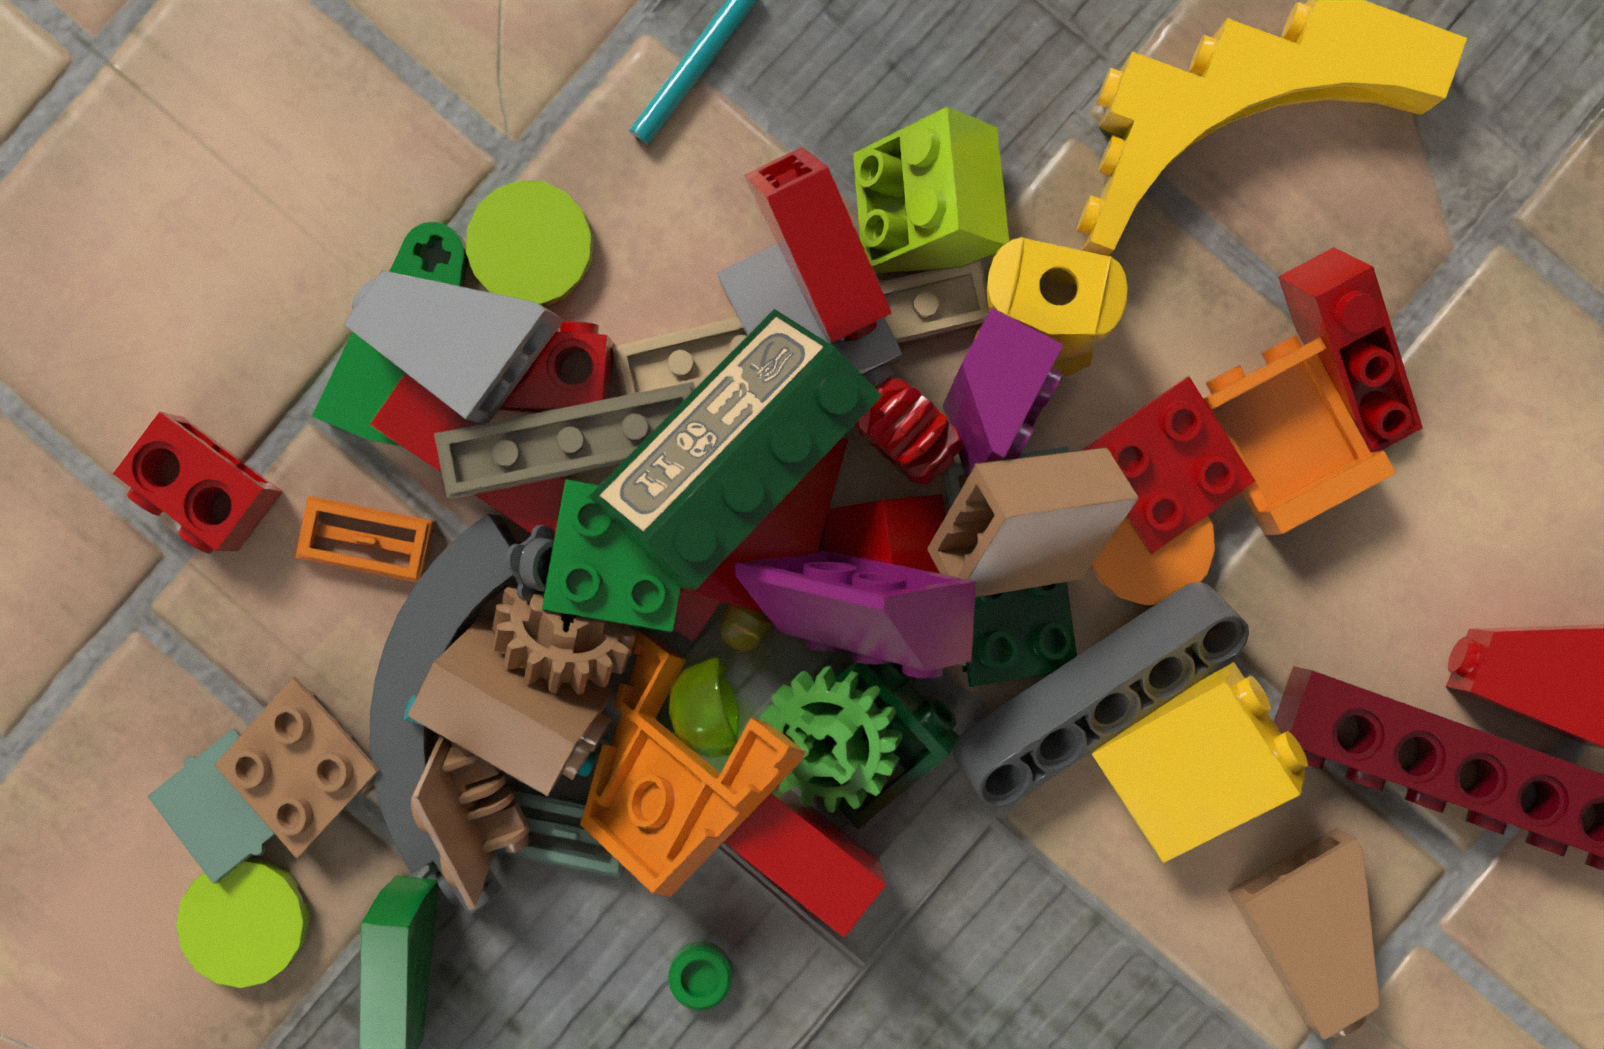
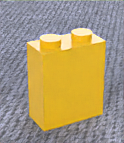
(1203, 763)

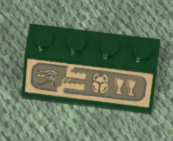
(735, 448)

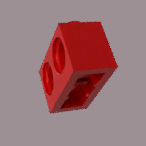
(543, 384)
(203, 473)

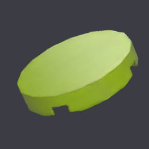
(529, 242)
(244, 924)

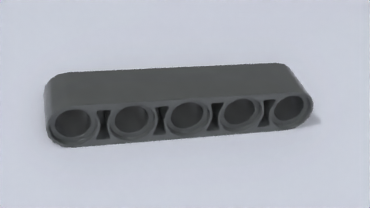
(1099, 694)

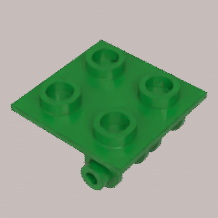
(602, 571)

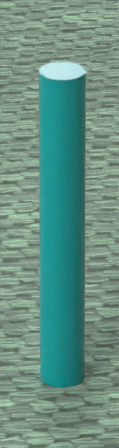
(690, 69)

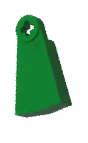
(364, 375)
(397, 963)

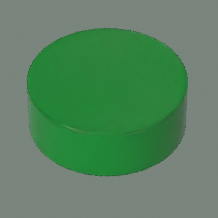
(700, 975)

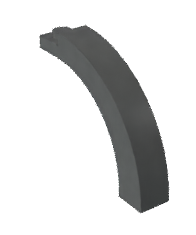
(429, 622)

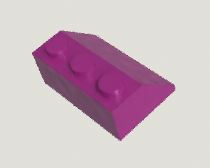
(866, 608)

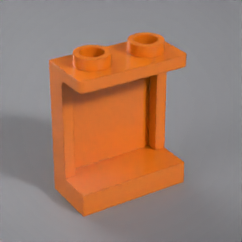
(1293, 436)

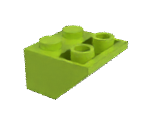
(931, 194)

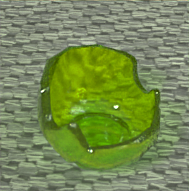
(705, 709)

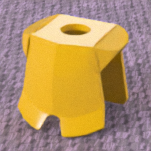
(1077, 325)

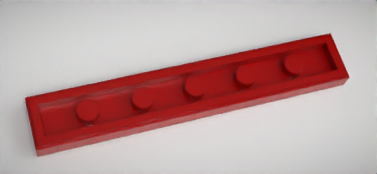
(416, 414)

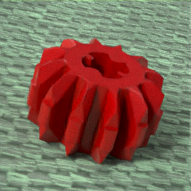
(910, 432)

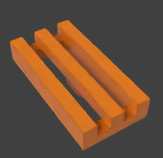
(418, 549)

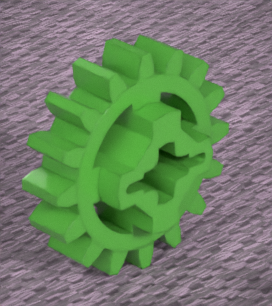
(845, 765)

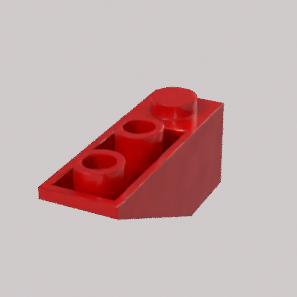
(1343, 305)

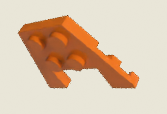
(661, 801)

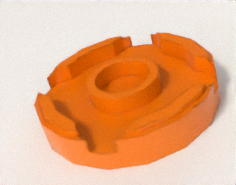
(1149, 578)

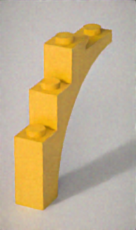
(1323, 54)

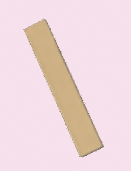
(920, 307)

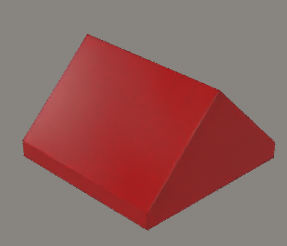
(887, 530)

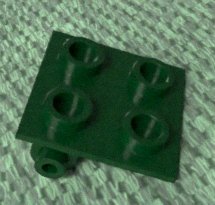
(1020, 634)

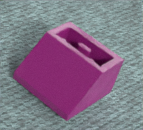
(1001, 390)

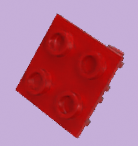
(1175, 463)

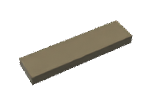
(551, 442)

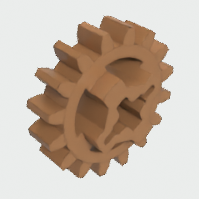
(538, 643)

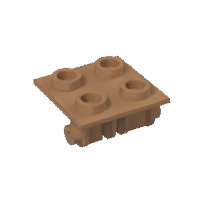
(297, 767)
(467, 815)

